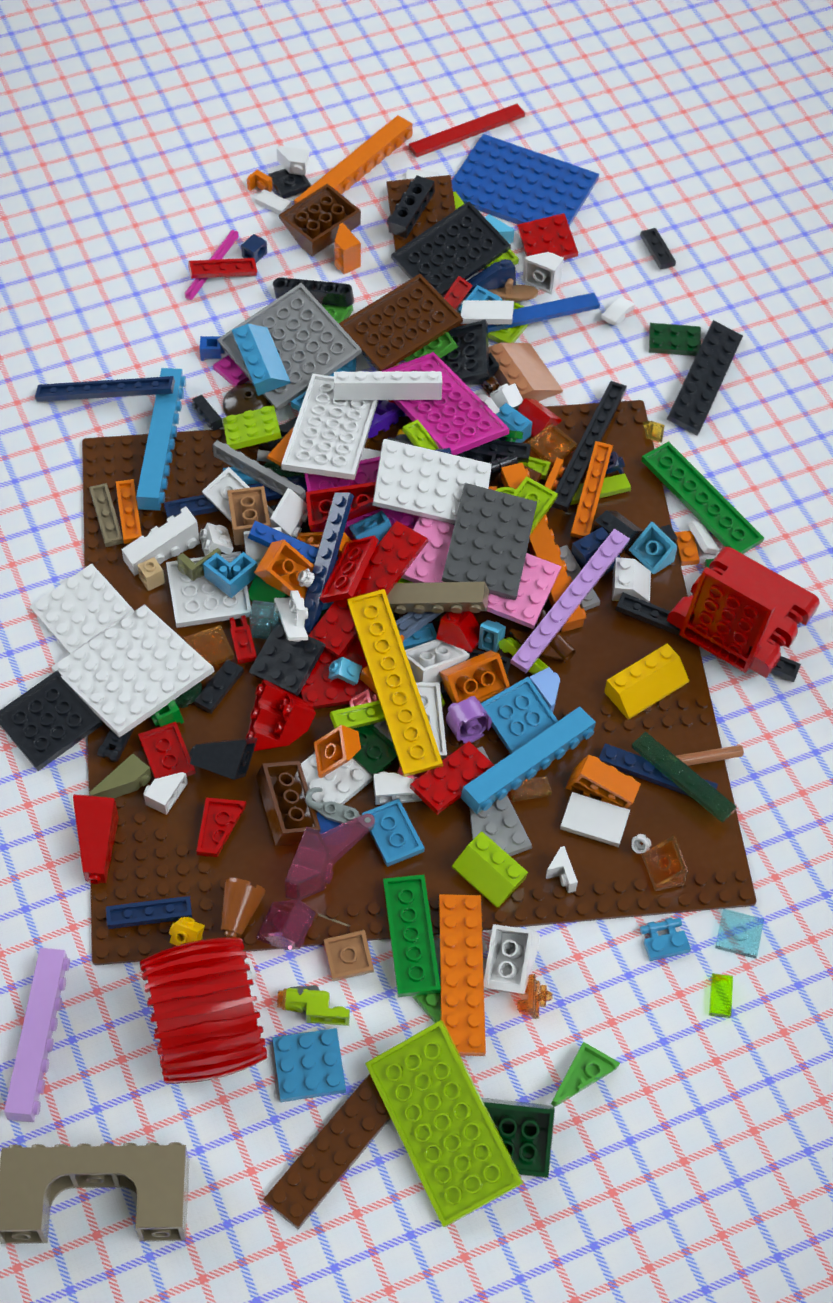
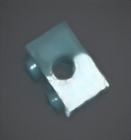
(263, 618)

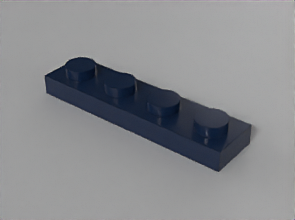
(148, 912)

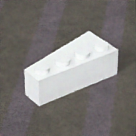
(163, 542)

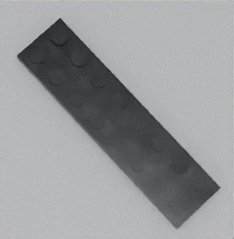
(704, 377)

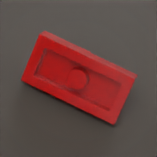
(457, 292)

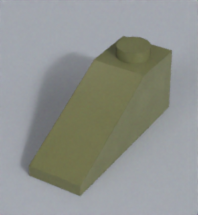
(124, 779)

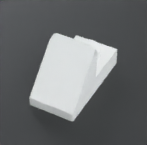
(562, 867)

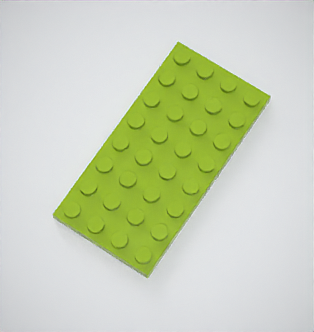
(443, 1124)

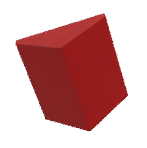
(538, 414)

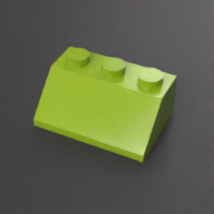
(489, 869)

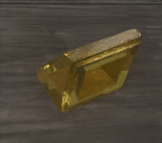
(654, 430)

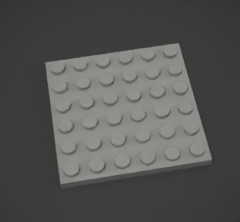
(305, 339)

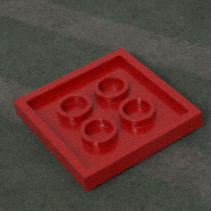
(548, 235)

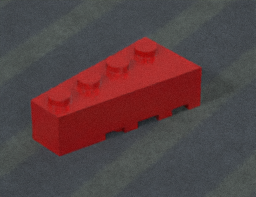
(320, 502)

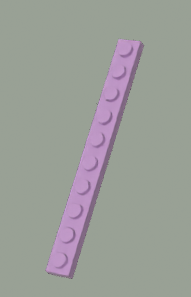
(569, 601)

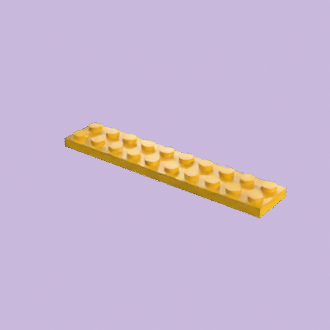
(394, 683)

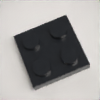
(289, 184)

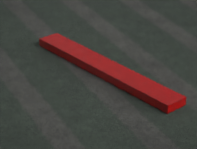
(466, 130)

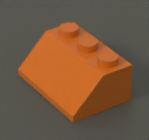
(477, 677)

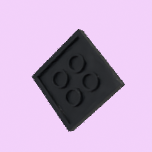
(286, 661)

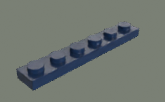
(638, 767)

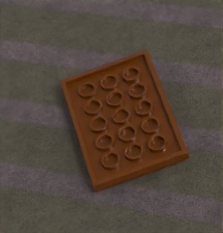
(439, 206)
(401, 323)

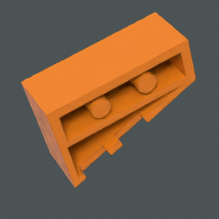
(603, 781)

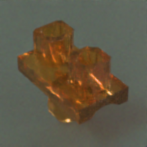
(536, 998)

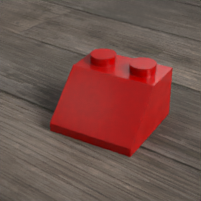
(459, 630)

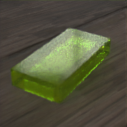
(721, 995)

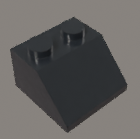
(614, 520)

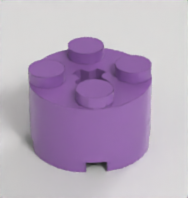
(468, 719)

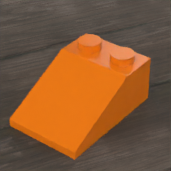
(282, 566)

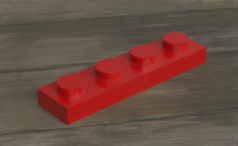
(222, 268)

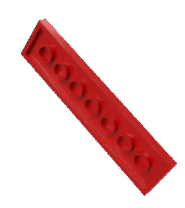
(384, 570)

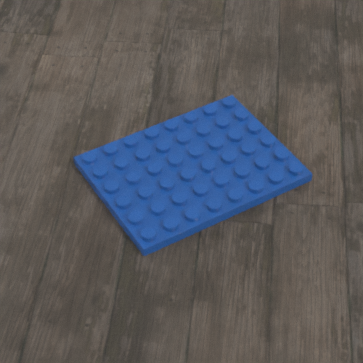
(521, 182)

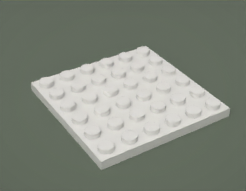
(132, 670)

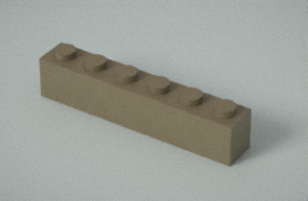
(439, 597)

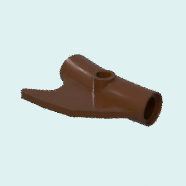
(558, 647)

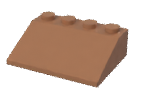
(525, 368)

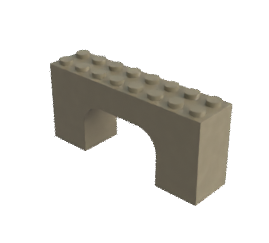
(39, 1173)

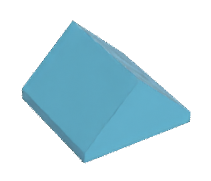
(654, 549)

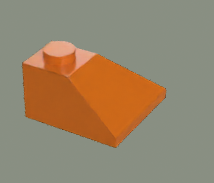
(336, 749)

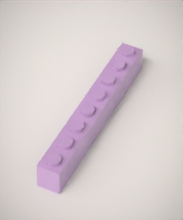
(36, 1035)

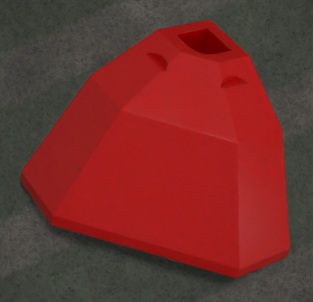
(278, 717)

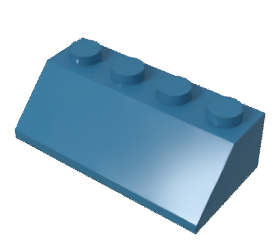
(260, 358)

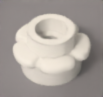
(306, 578)
(637, 847)

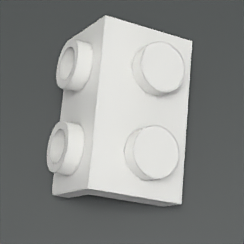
(215, 537)

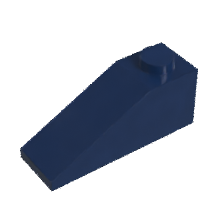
(494, 276)

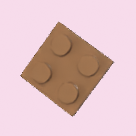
(348, 955)

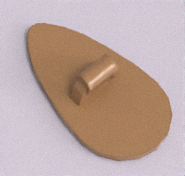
(516, 292)

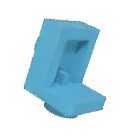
(345, 670)

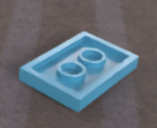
(394, 833)

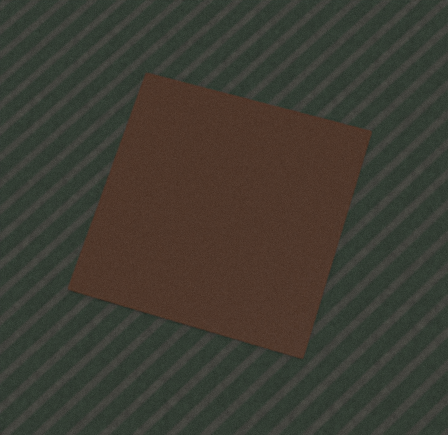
(157, 851)

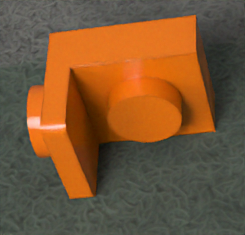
(260, 180)

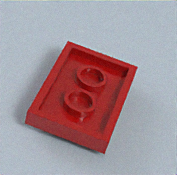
(166, 751)

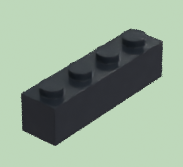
(207, 412)

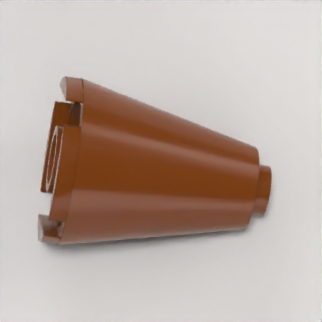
(239, 905)

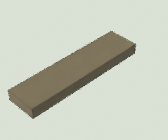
(106, 515)

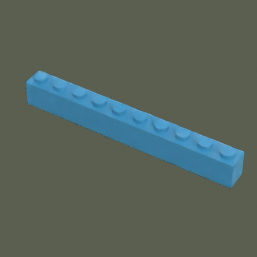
(160, 443)

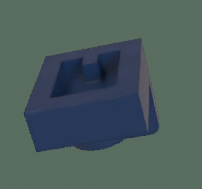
(615, 464)

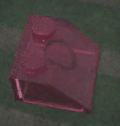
(286, 924)

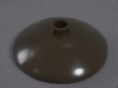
(243, 398)

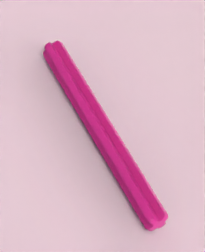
(218, 254)

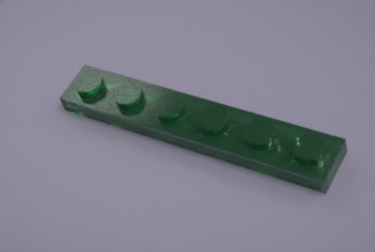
(684, 777)

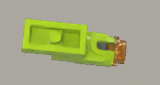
(315, 1004)

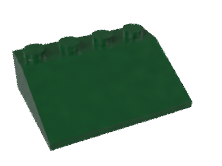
(525, 1132)

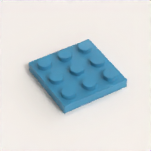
(519, 714)
(309, 1065)

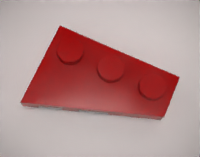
(217, 824)

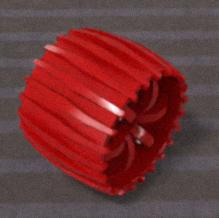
(203, 1010)

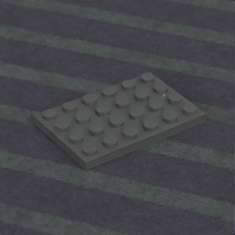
(490, 540)

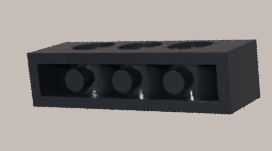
(411, 206)

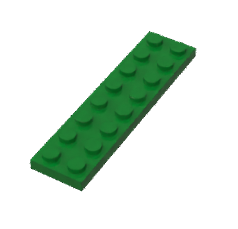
(702, 498)

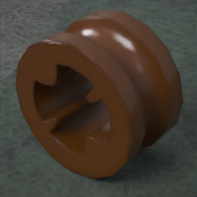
(490, 385)

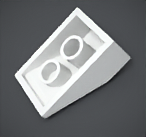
(433, 657)
(510, 958)

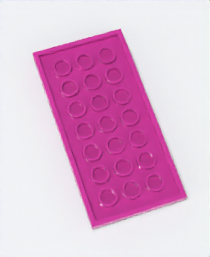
(457, 420)

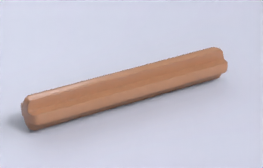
(711, 755)

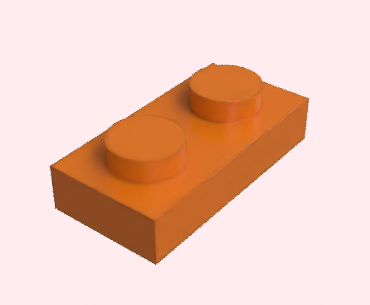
(687, 548)

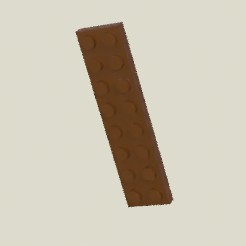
(329, 1155)

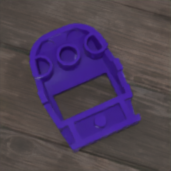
(385, 415)

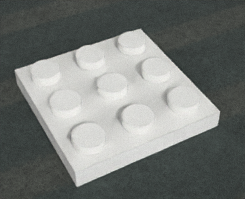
(339, 784)

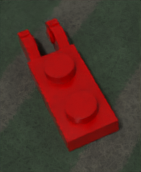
(242, 641)

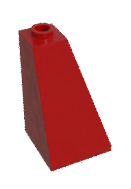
(96, 830)

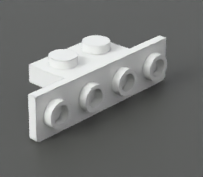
(293, 616)

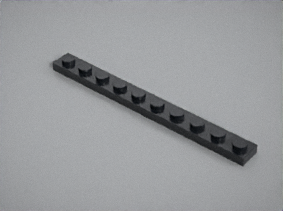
(595, 432)
(658, 617)

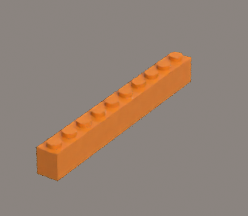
(364, 157)
(543, 546)

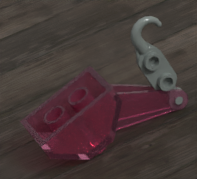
(319, 852)

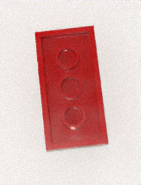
(349, 569)
(444, 784)

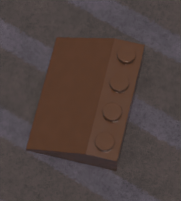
(318, 217)

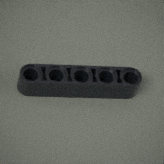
(325, 292)

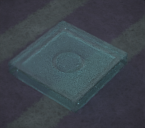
(739, 933)

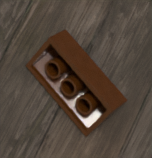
(283, 796)

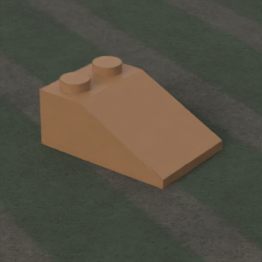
(246, 507)

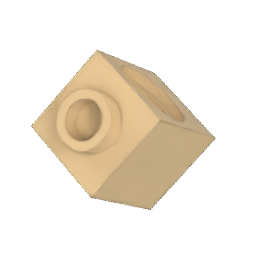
(151, 573)

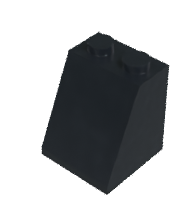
(224, 757)

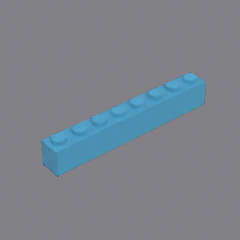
(528, 760)

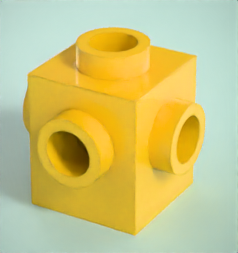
(185, 931)

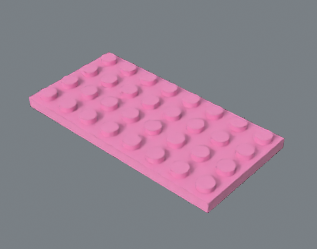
(534, 587)

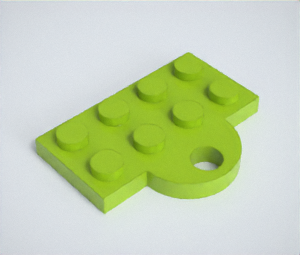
(533, 491)

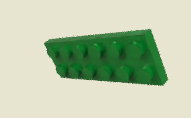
(411, 936)

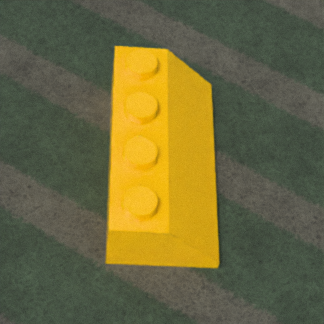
(646, 681)

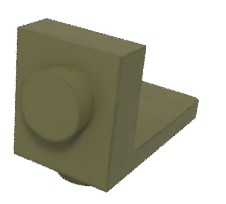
(191, 569)

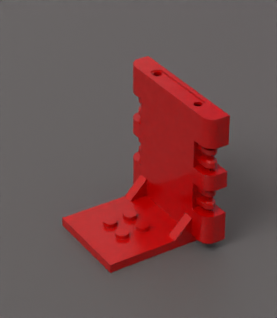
(743, 612)

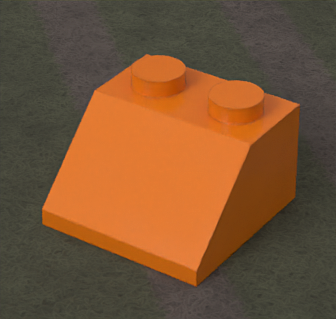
(347, 250)

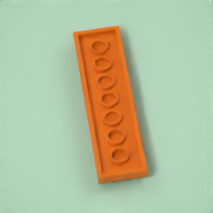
(462, 972)

